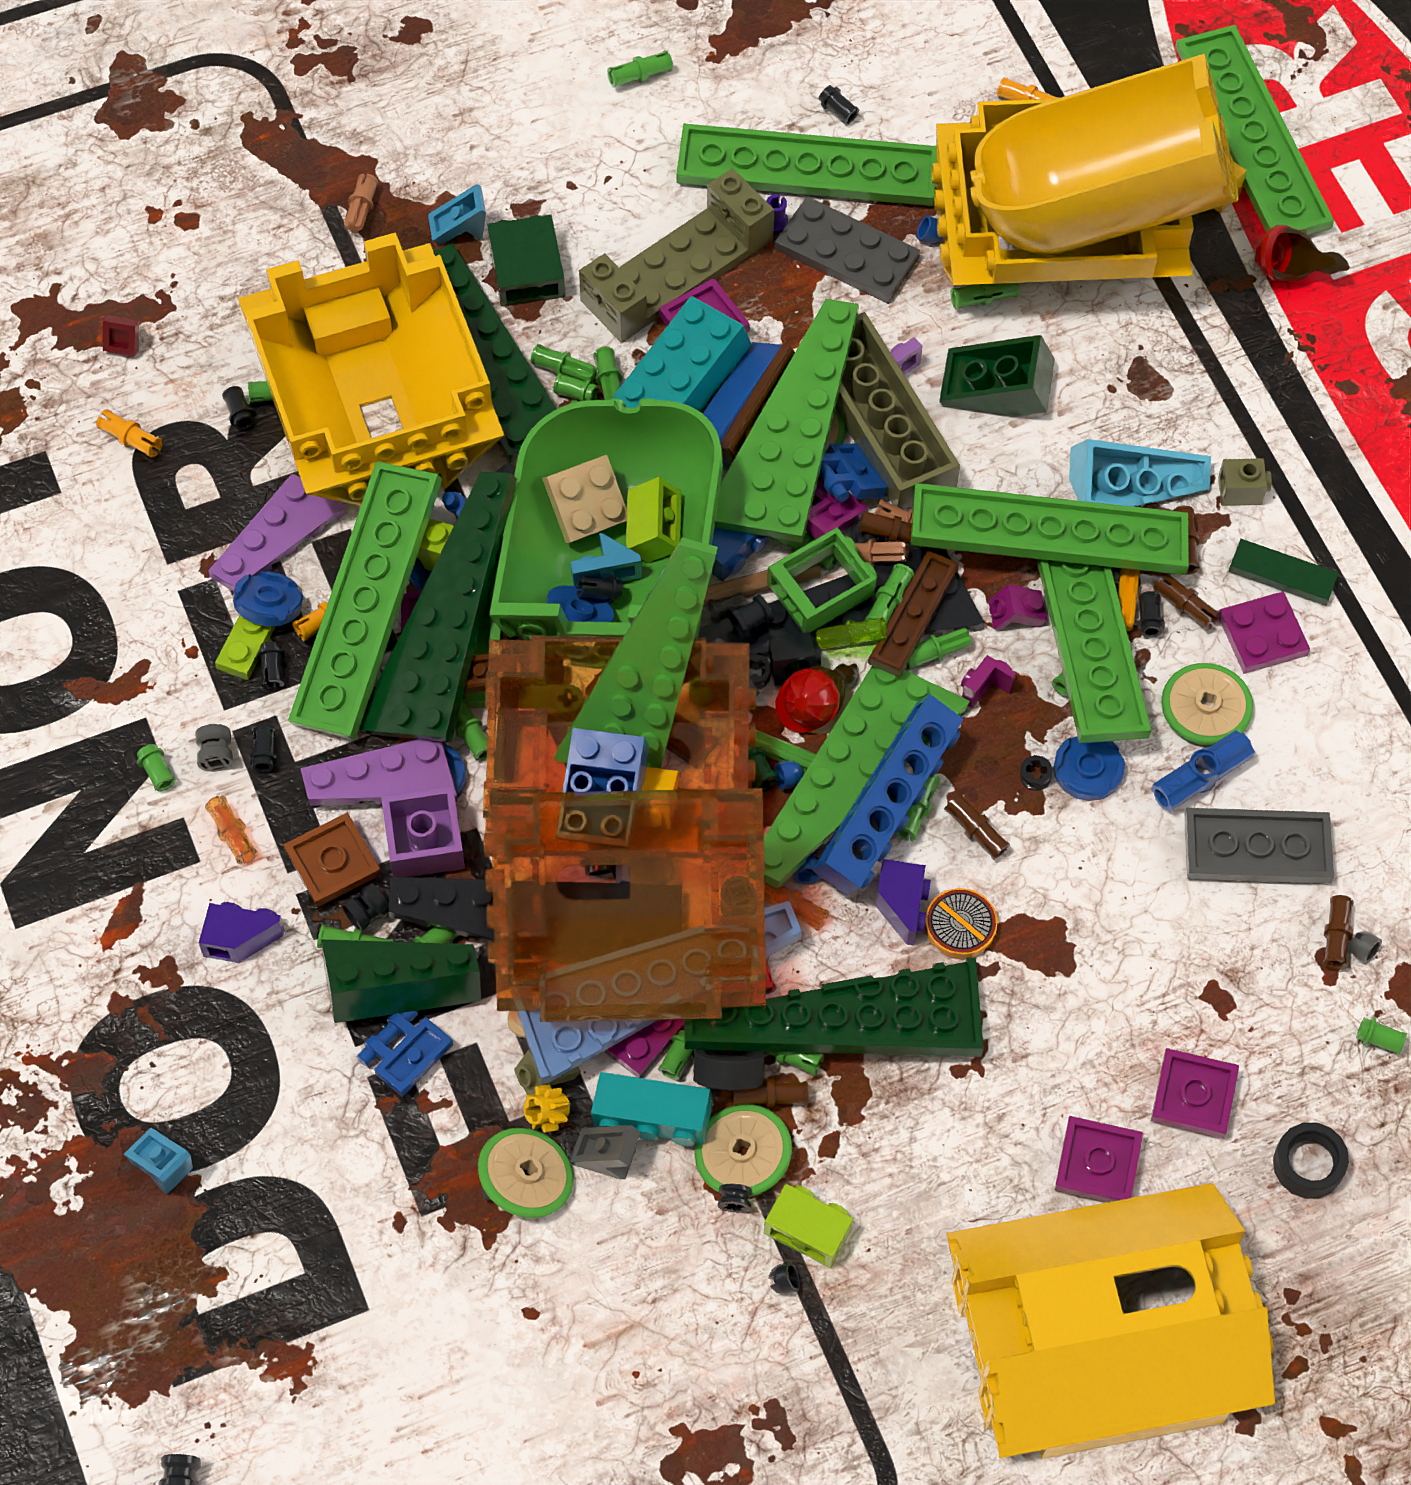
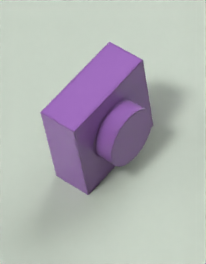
(907, 354)

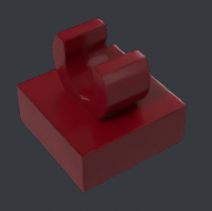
(120, 335)

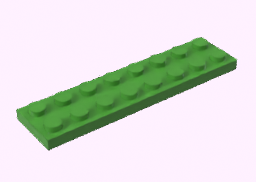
(1258, 136)
(809, 164)
(1050, 528)
(365, 600)
(1094, 652)

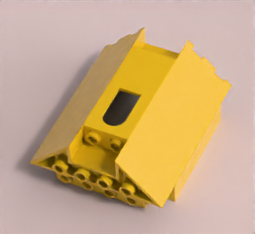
(972, 246)
(365, 339)
(1064, 1360)

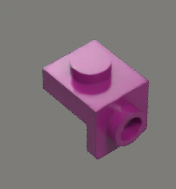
(1017, 606)
(987, 673)

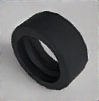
(728, 1069)
(1330, 1141)

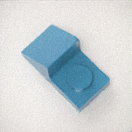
(458, 215)
(615, 561)
(160, 1159)

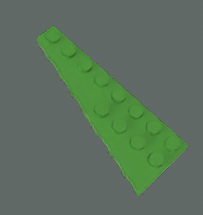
(781, 459)
(647, 670)
(845, 766)

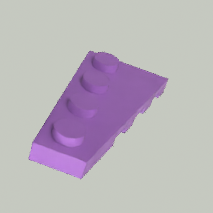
(275, 532)
(378, 773)

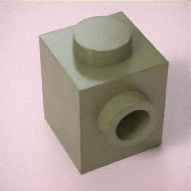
(1243, 482)

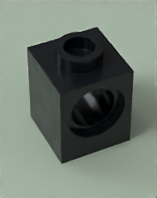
(791, 654)

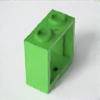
(795, 601)

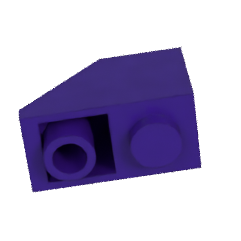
(900, 895)
(238, 933)

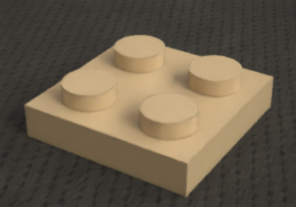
(586, 498)

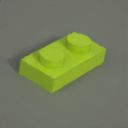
(241, 648)

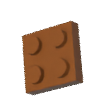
(332, 859)

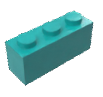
(653, 1108)

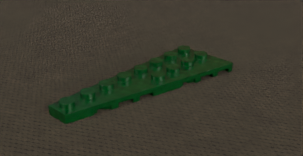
(432, 659)
(895, 1015)

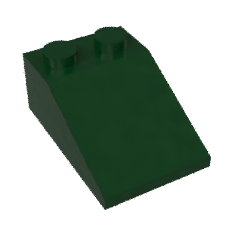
(999, 376)

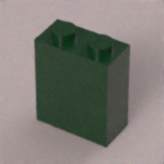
(526, 260)

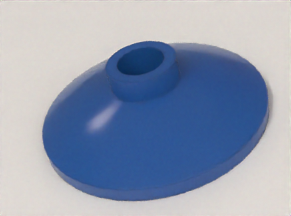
(580, 608)

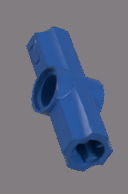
(1188, 781)

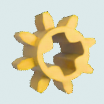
(546, 1108)

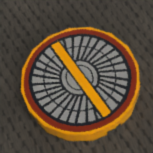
(961, 923)

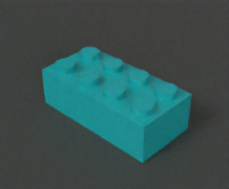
(688, 358)

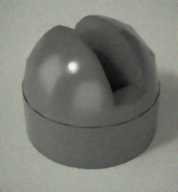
(1365, 946)

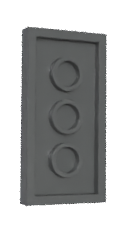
(847, 249)
(1258, 845)

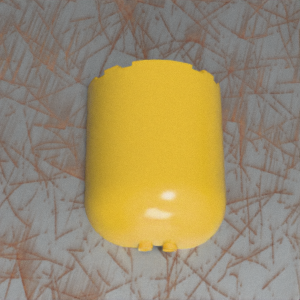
(1107, 161)

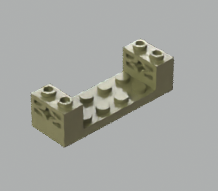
(699, 250)

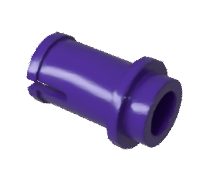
(780, 216)

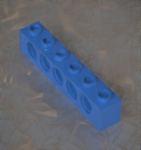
(837, 861)

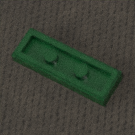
(1283, 572)

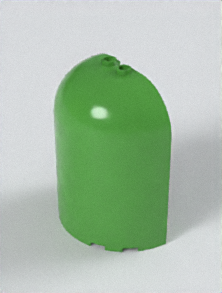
(641, 445)

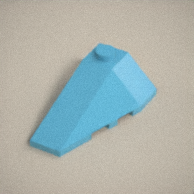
(1134, 473)

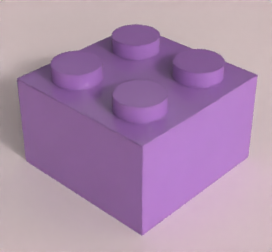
(423, 832)

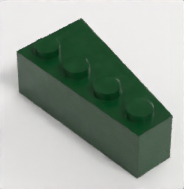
(397, 977)

